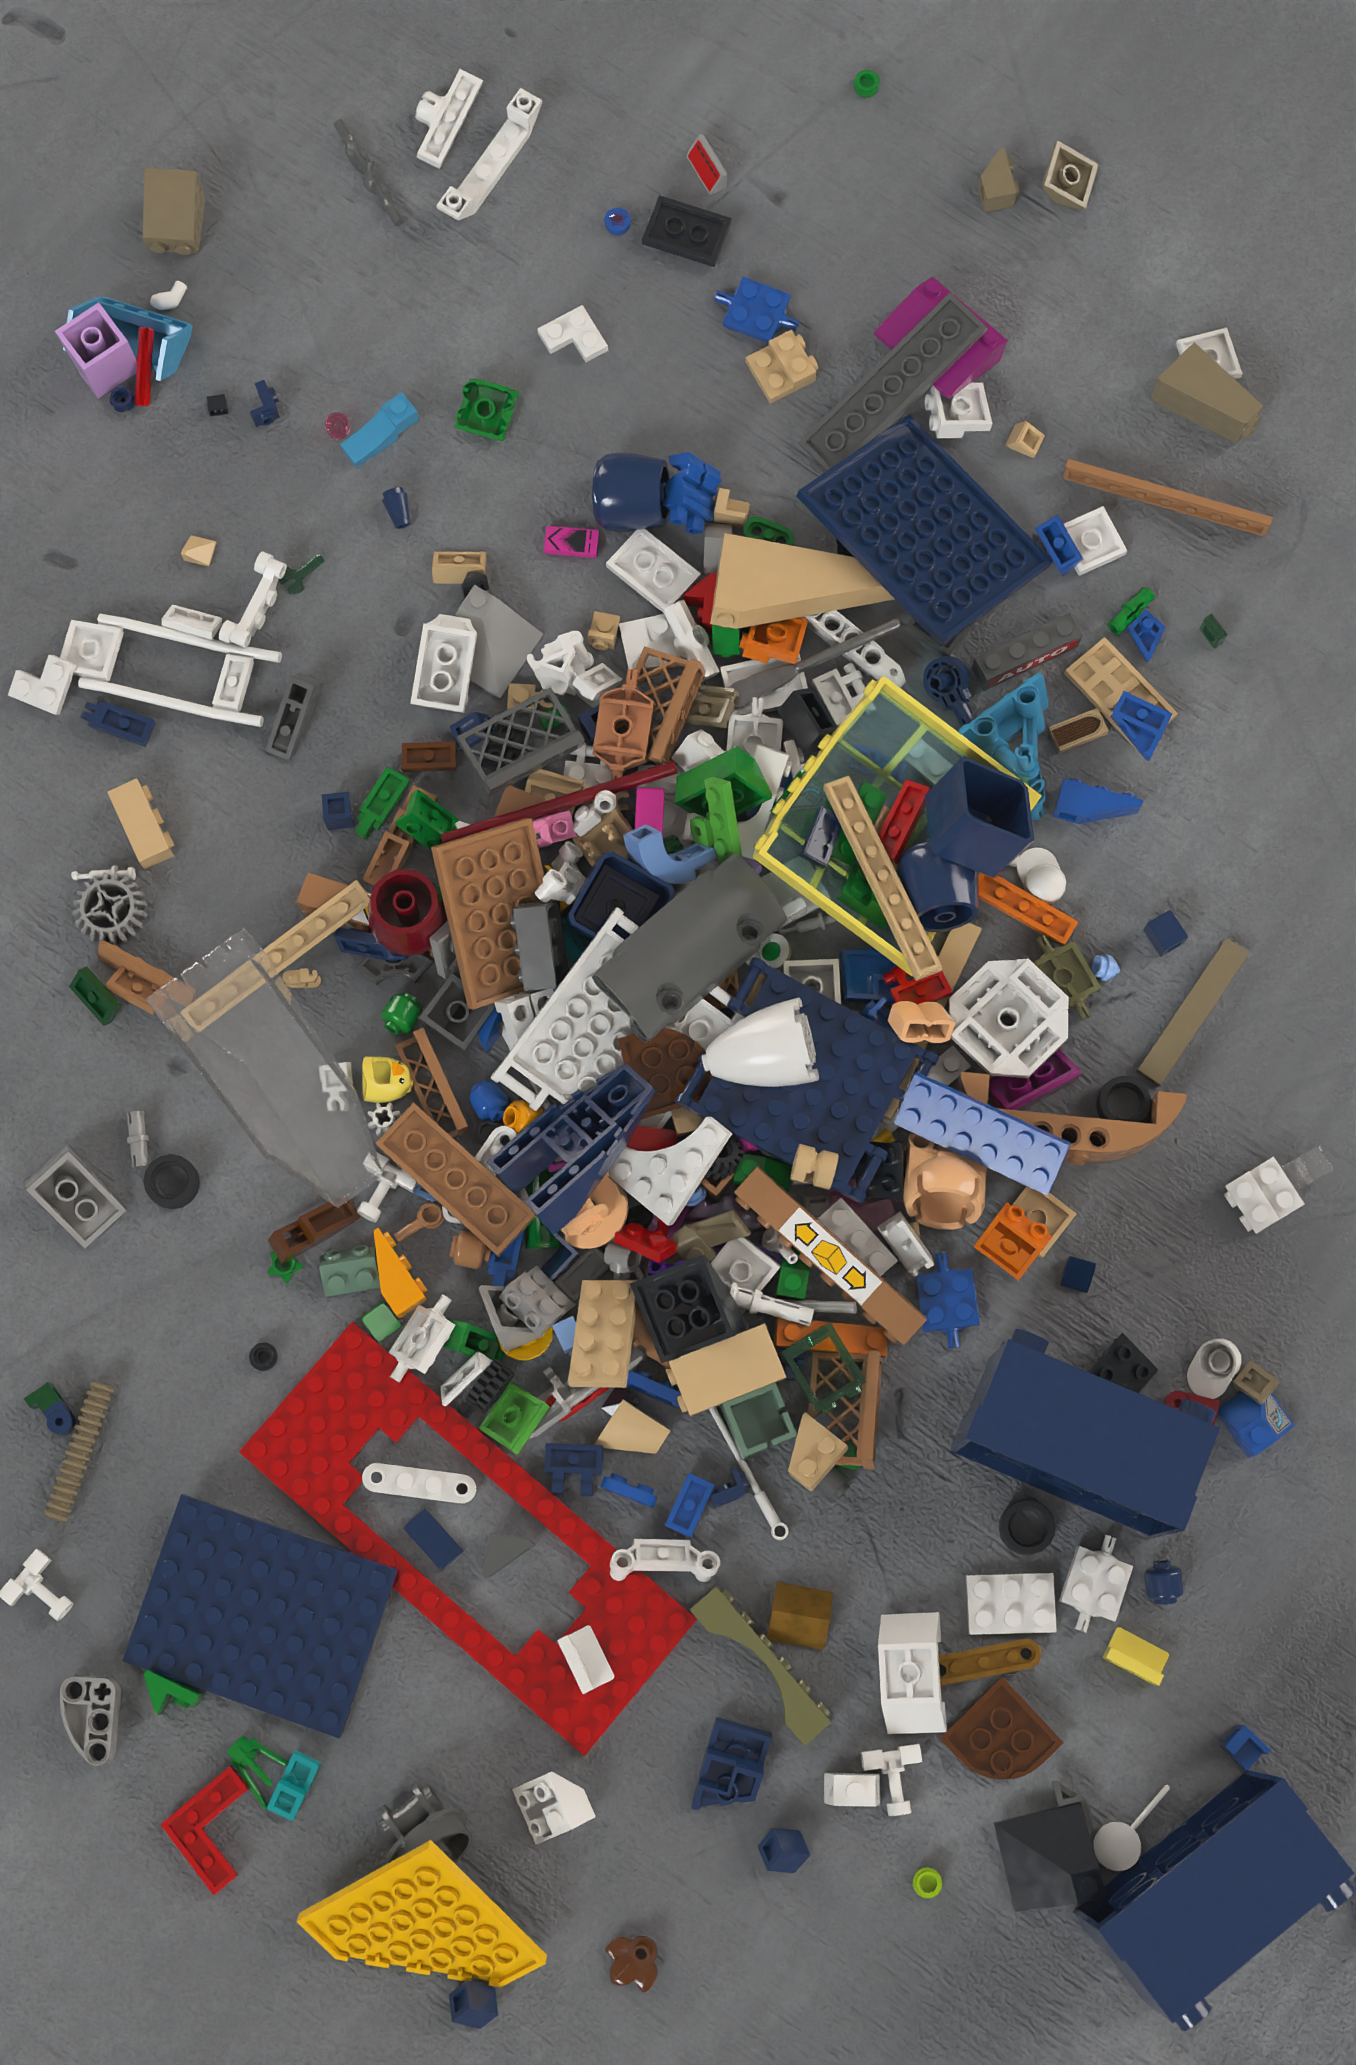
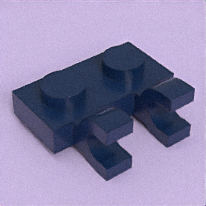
(574, 1460)

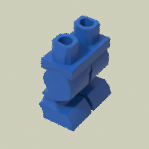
(691, 492)

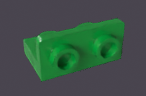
(426, 820)

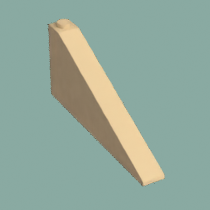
(780, 582)

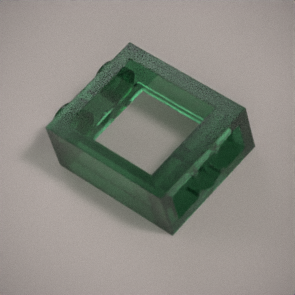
(849, 1389)

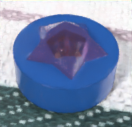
(617, 221)

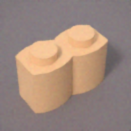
(921, 1022)

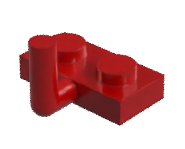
(645, 1242)

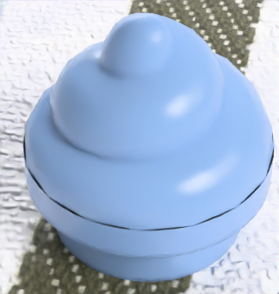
(1104, 967)

